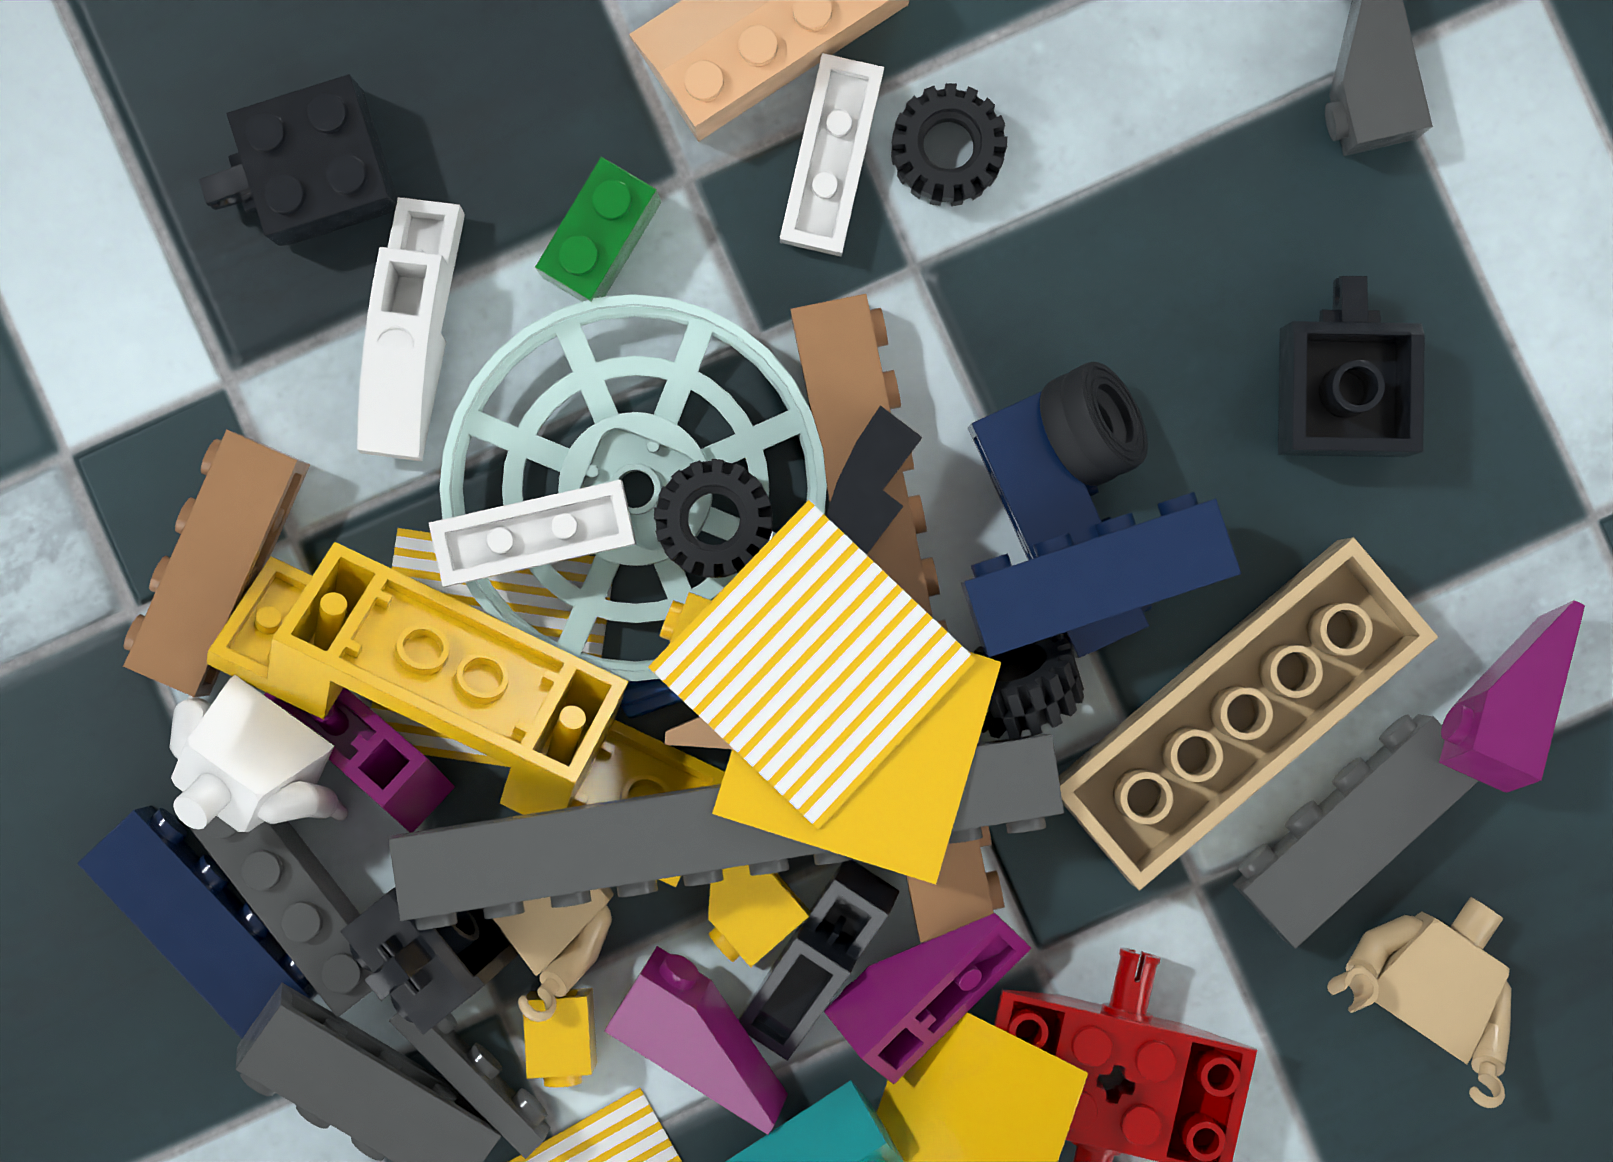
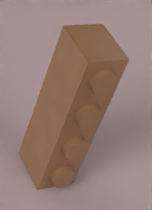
(216, 559)

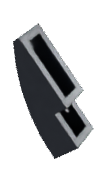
(858, 501)
(818, 958)

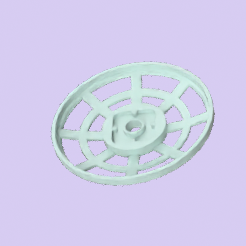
(625, 445)

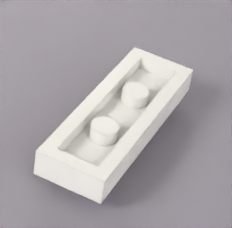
(831, 154)
(532, 533)

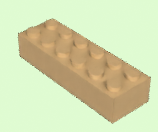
(1243, 711)

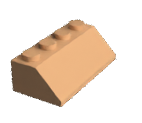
(735, 53)

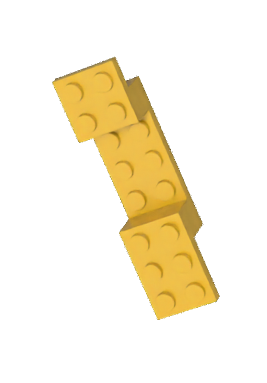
(451, 672)

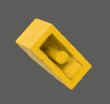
(752, 913)

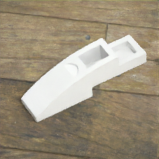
(404, 329)

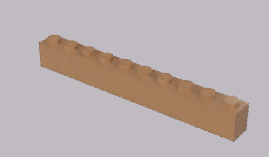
(844, 391)

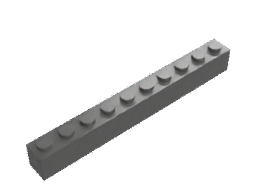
(666, 836)

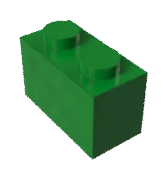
(598, 232)

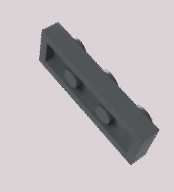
(475, 1075)

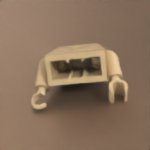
(561, 941)
(1440, 986)

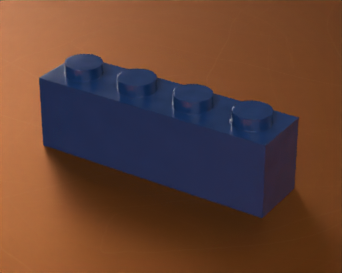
(1045, 502)
(1100, 576)
(192, 916)

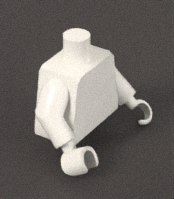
(247, 762)

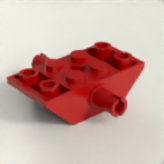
(1179, 1083)

